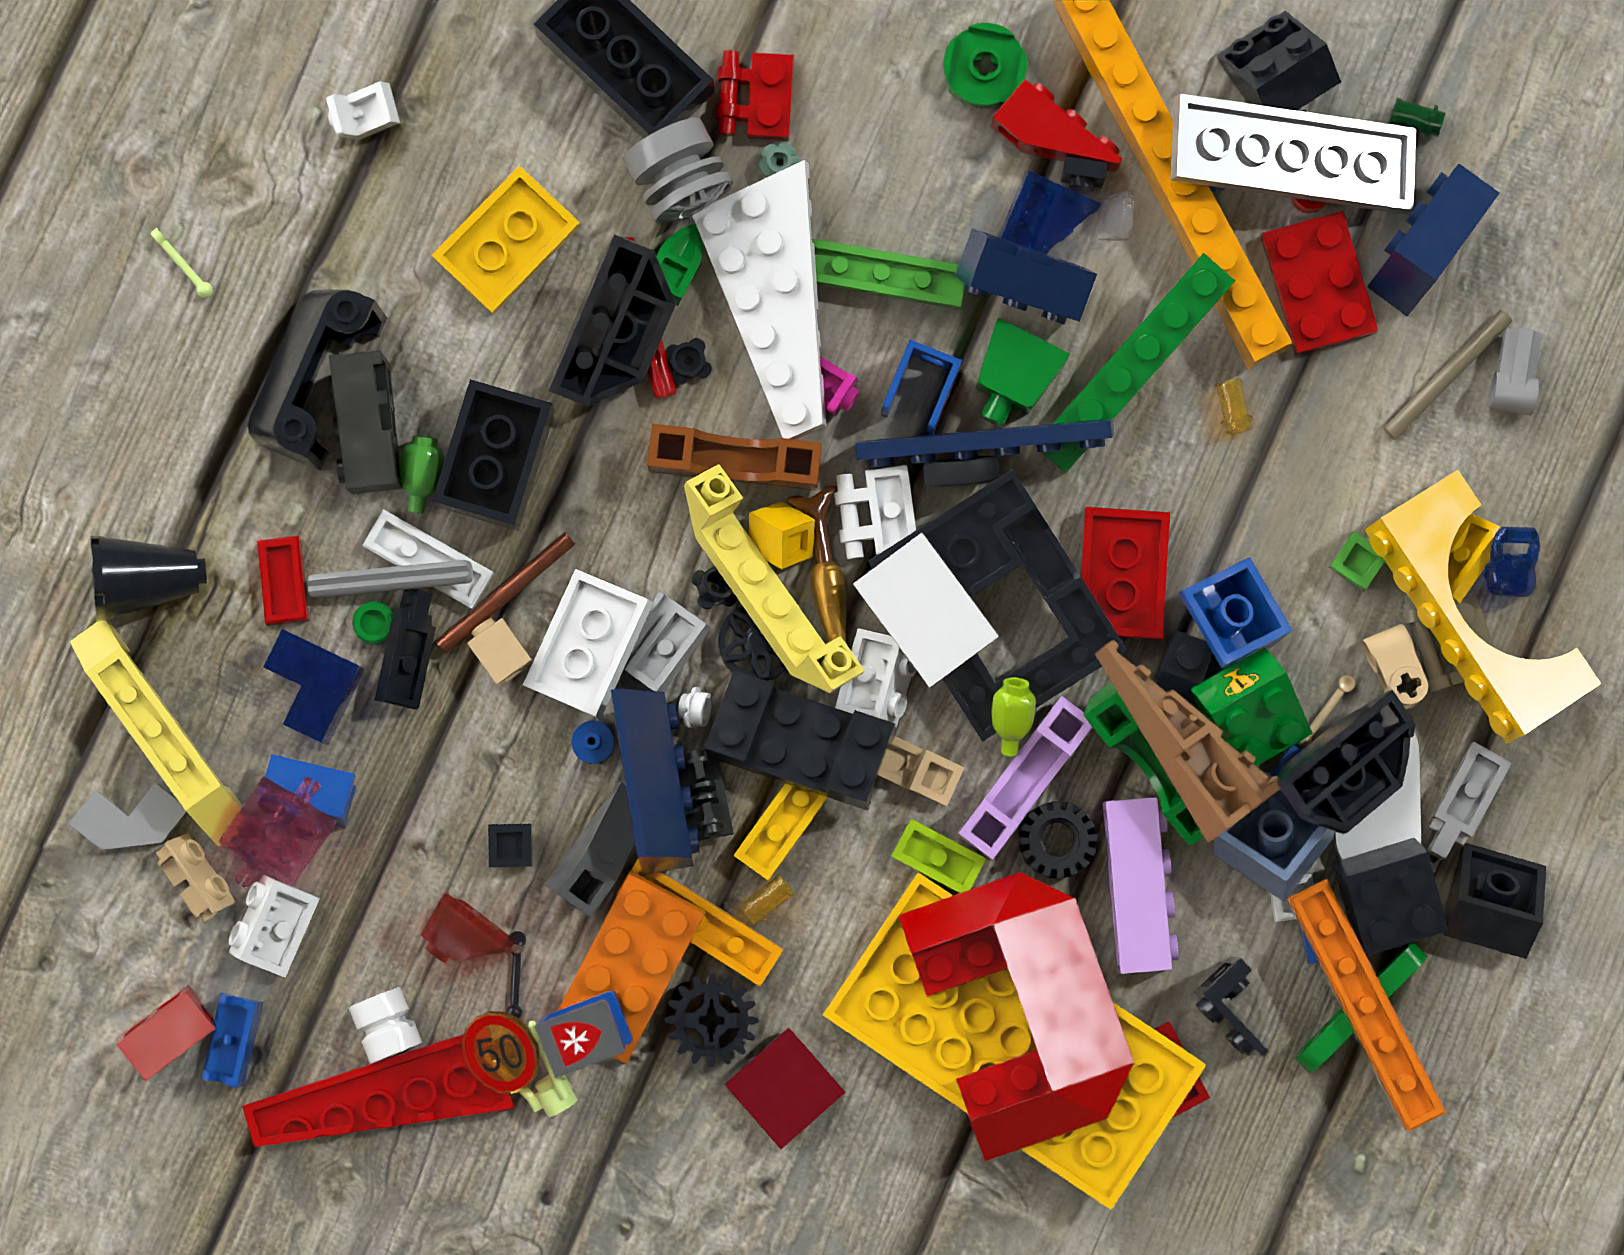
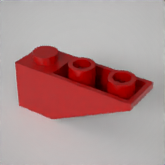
(1045, 130)

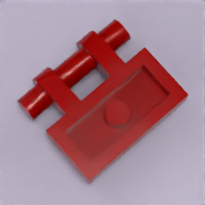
(769, 95)

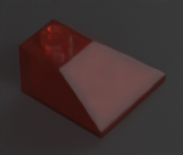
(465, 934)

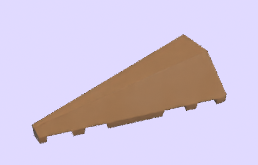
(1205, 770)

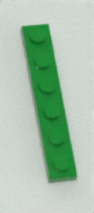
(1144, 351)

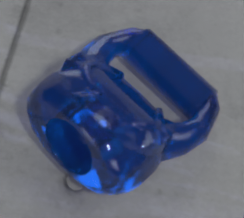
(1513, 573)

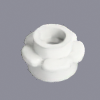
(695, 708)

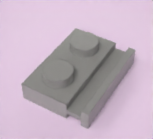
(664, 643)

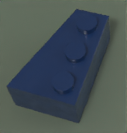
(1433, 238)
(1024, 277)

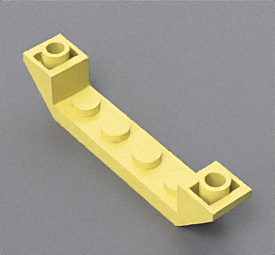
(760, 591)
(155, 729)

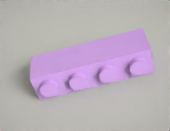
(1138, 885)

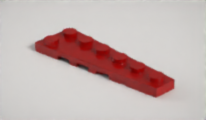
(384, 1094)

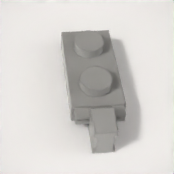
(1466, 799)

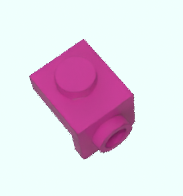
(838, 387)

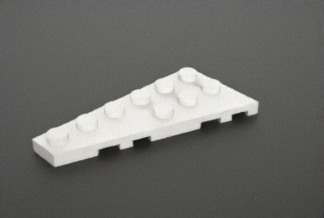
(768, 275)

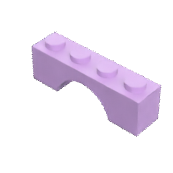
(1025, 778)

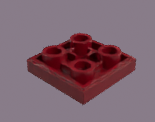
(785, 1088)

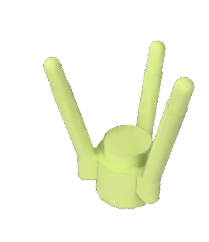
(553, 1093)

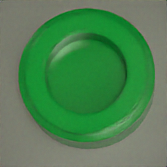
(372, 622)

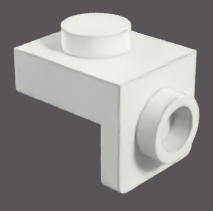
(363, 111)

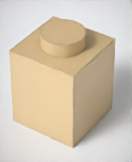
(499, 651)

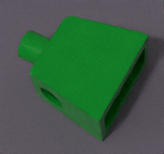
(1016, 371)

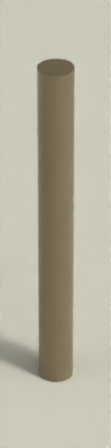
(1447, 374)

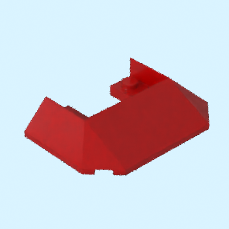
(1064, 996)

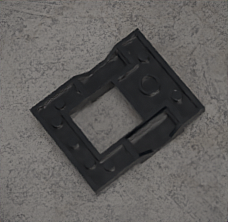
(986, 541)

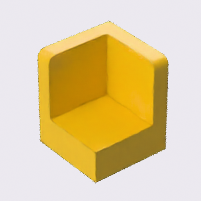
(782, 534)

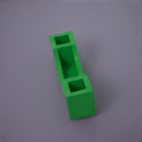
(1119, 730)

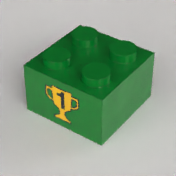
(1254, 706)

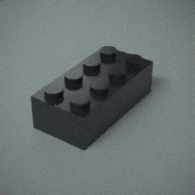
(626, 61)

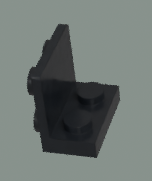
(1227, 983)

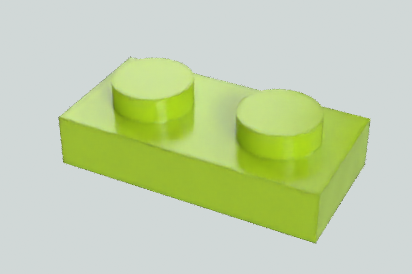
(938, 857)

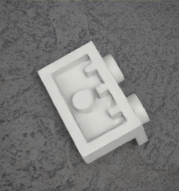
(883, 683)
(272, 925)

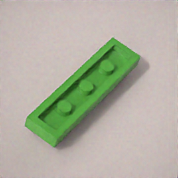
(888, 274)

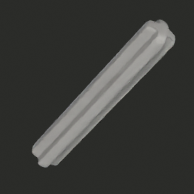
(390, 578)

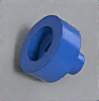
(600, 750)

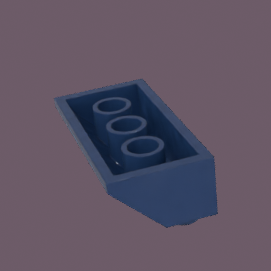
(653, 780)

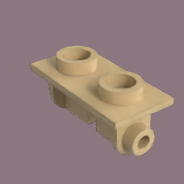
(185, 860)

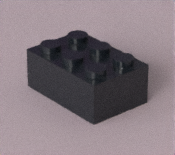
(494, 455)

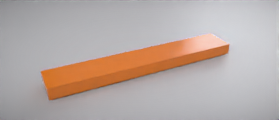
(1366, 1005)

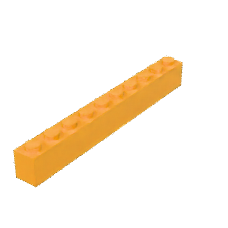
(1188, 206)

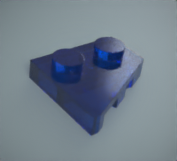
(1044, 213)

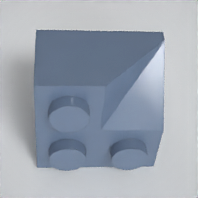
(1273, 845)

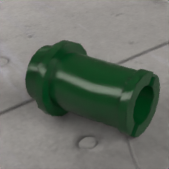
(1417, 116)

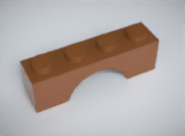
(744, 460)

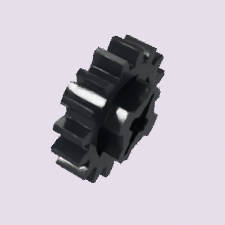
(692, 1020)

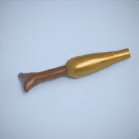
(826, 576)

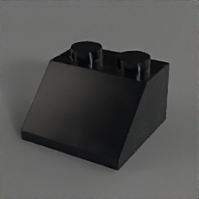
(1496, 901)

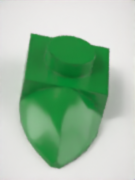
(680, 259)

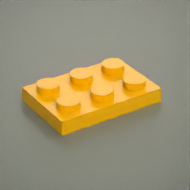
(506, 240)

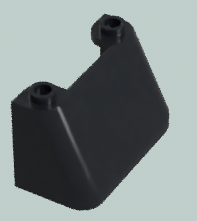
(278, 414)

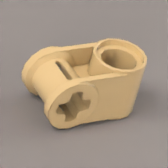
(1394, 659)

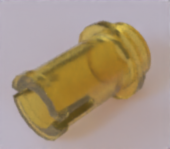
(1233, 407)
(766, 900)

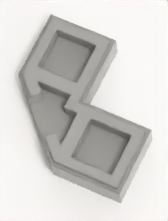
(113, 828)

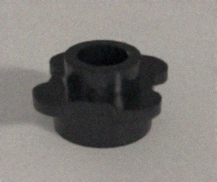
(693, 350)
(708, 597)

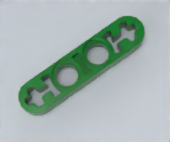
(1338, 1028)

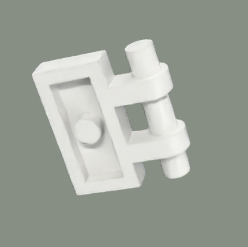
(889, 506)

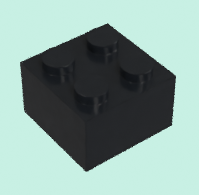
(1391, 896)

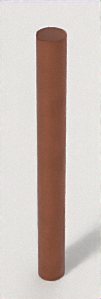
(505, 592)

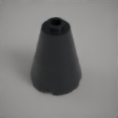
(141, 575)

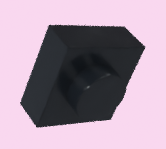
(1083, 174)
(510, 845)

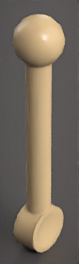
(1345, 685)

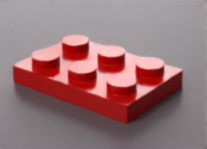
(1319, 283)
(1127, 567)

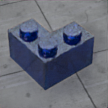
(325, 684)

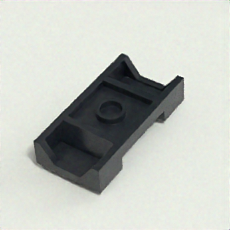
(799, 740)

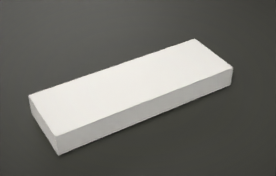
(407, 545)

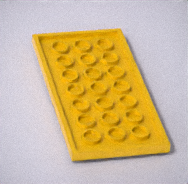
(986, 1025)

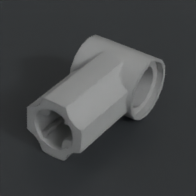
(1514, 383)

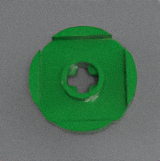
(970, 47)

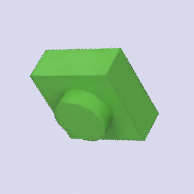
(1357, 561)

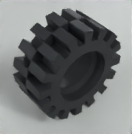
(1079, 824)

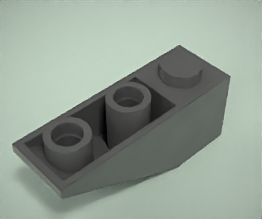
(597, 855)

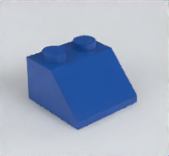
(1236, 613)

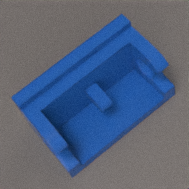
(335, 790)
(232, 1040)

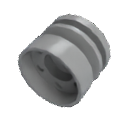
(673, 162)

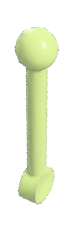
(203, 289)

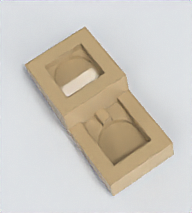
(920, 771)

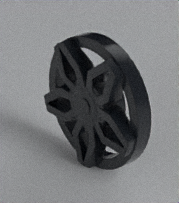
(752, 644)

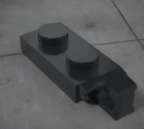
(407, 652)

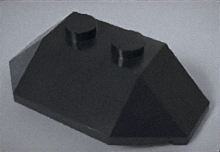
(615, 325)
(1351, 765)

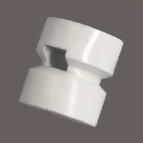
(385, 1025)

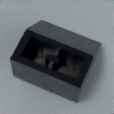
(1280, 64)

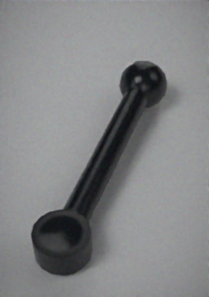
(514, 1008)

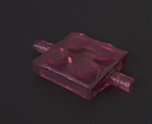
(277, 831)

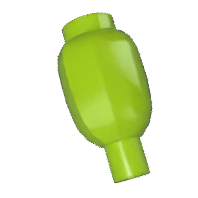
(1013, 713)

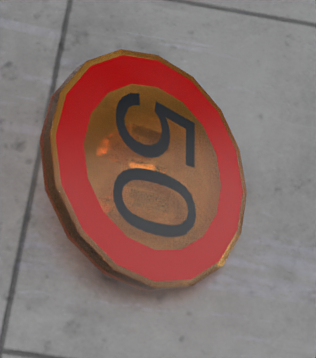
(501, 1051)

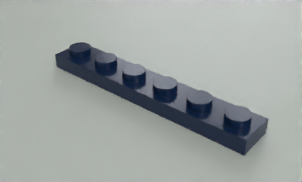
(967, 443)

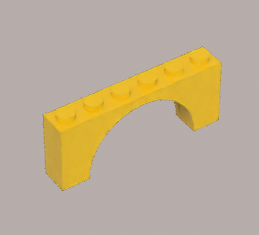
(1510, 689)

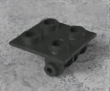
(708, 796)

